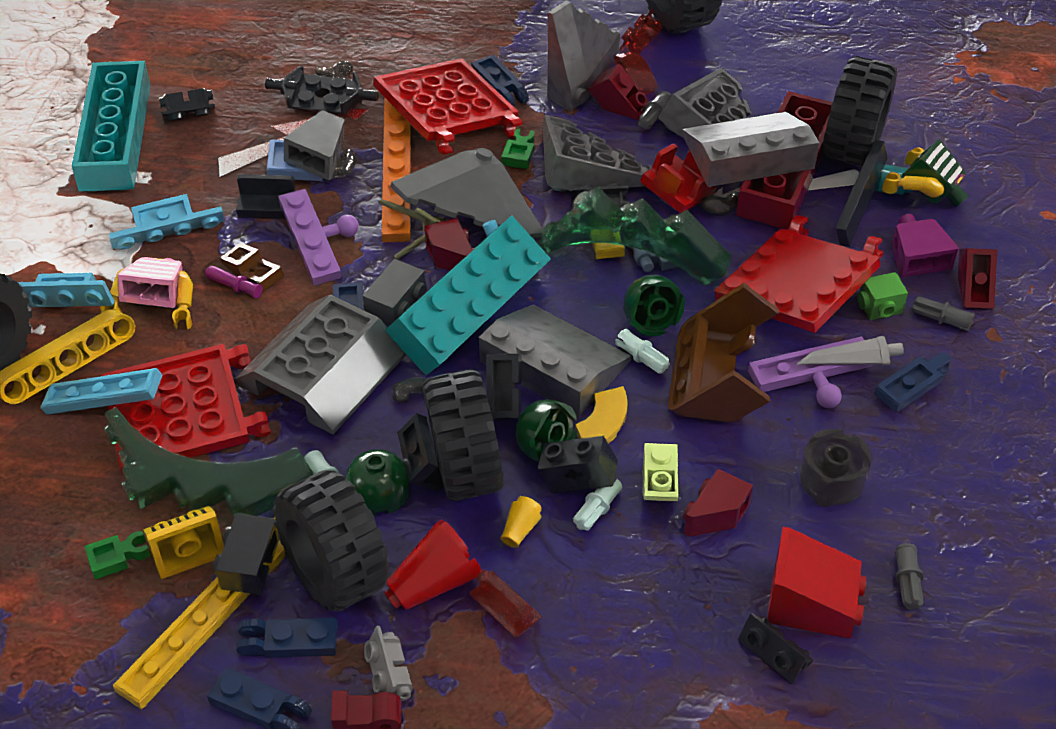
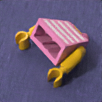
(154, 283)

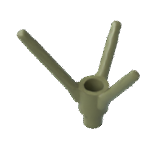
(419, 214)

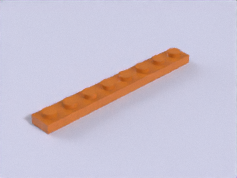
(396, 164)

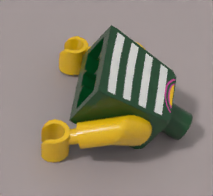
(930, 172)

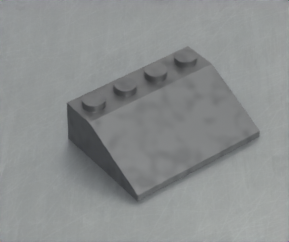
(752, 148)
(555, 355)

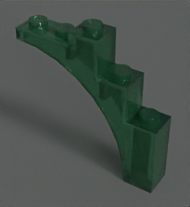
(639, 226)
(156, 473)

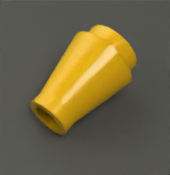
(522, 517)

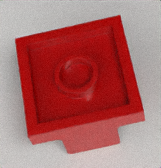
(676, 180)

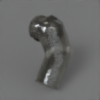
(341, 69)
(345, 163)
(403, 387)

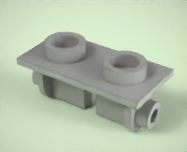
(383, 653)

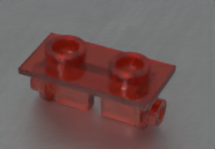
(645, 31)
(504, 603)

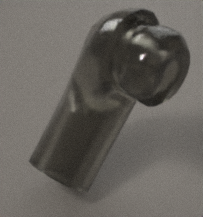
(720, 205)

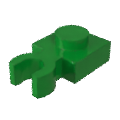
(518, 151)
(111, 555)

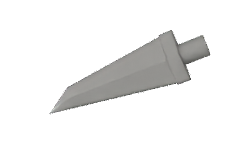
(865, 352)

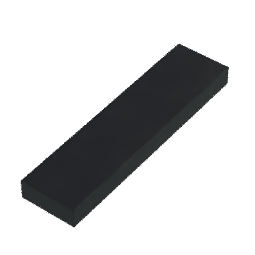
(861, 193)

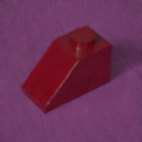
(977, 277)

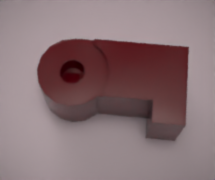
(365, 711)

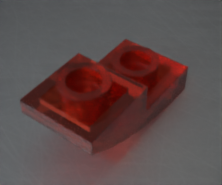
(638, 70)

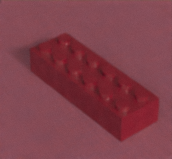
(779, 197)

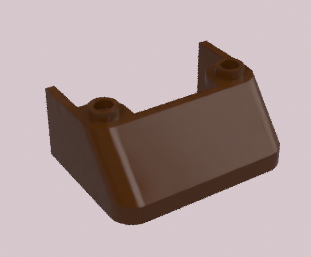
(706, 354)

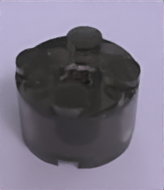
(835, 467)

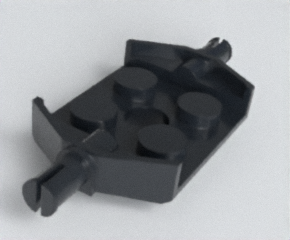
(303, 92)

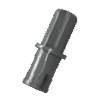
(653, 110)
(943, 313)
(909, 576)

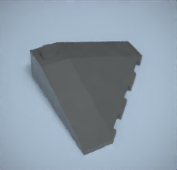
(471, 186)

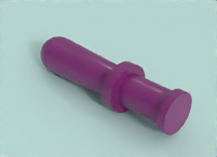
(238, 283)

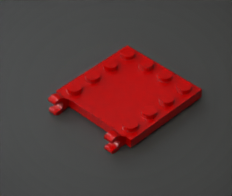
(447, 101)
(805, 275)
(194, 403)

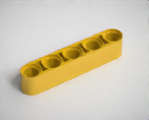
(78, 355)

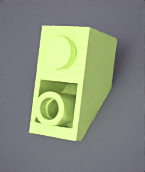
(660, 472)

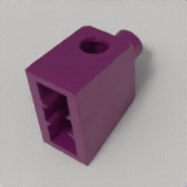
(922, 247)

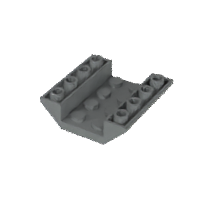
(325, 361)

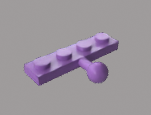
(311, 236)
(784, 371)

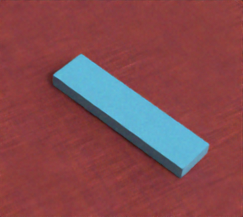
(101, 391)

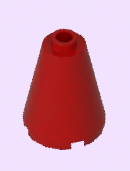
(432, 568)

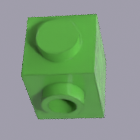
(882, 296)

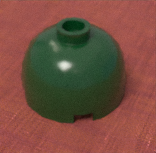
(653, 304)
(544, 423)
(380, 480)

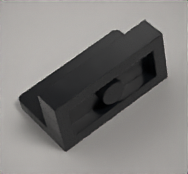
(260, 195)
(419, 453)

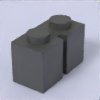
(394, 291)

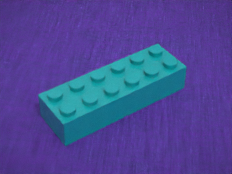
(111, 126)
(467, 295)

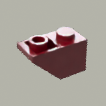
(618, 93)
(447, 243)
(719, 504)

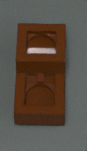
(248, 262)

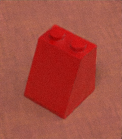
(815, 587)

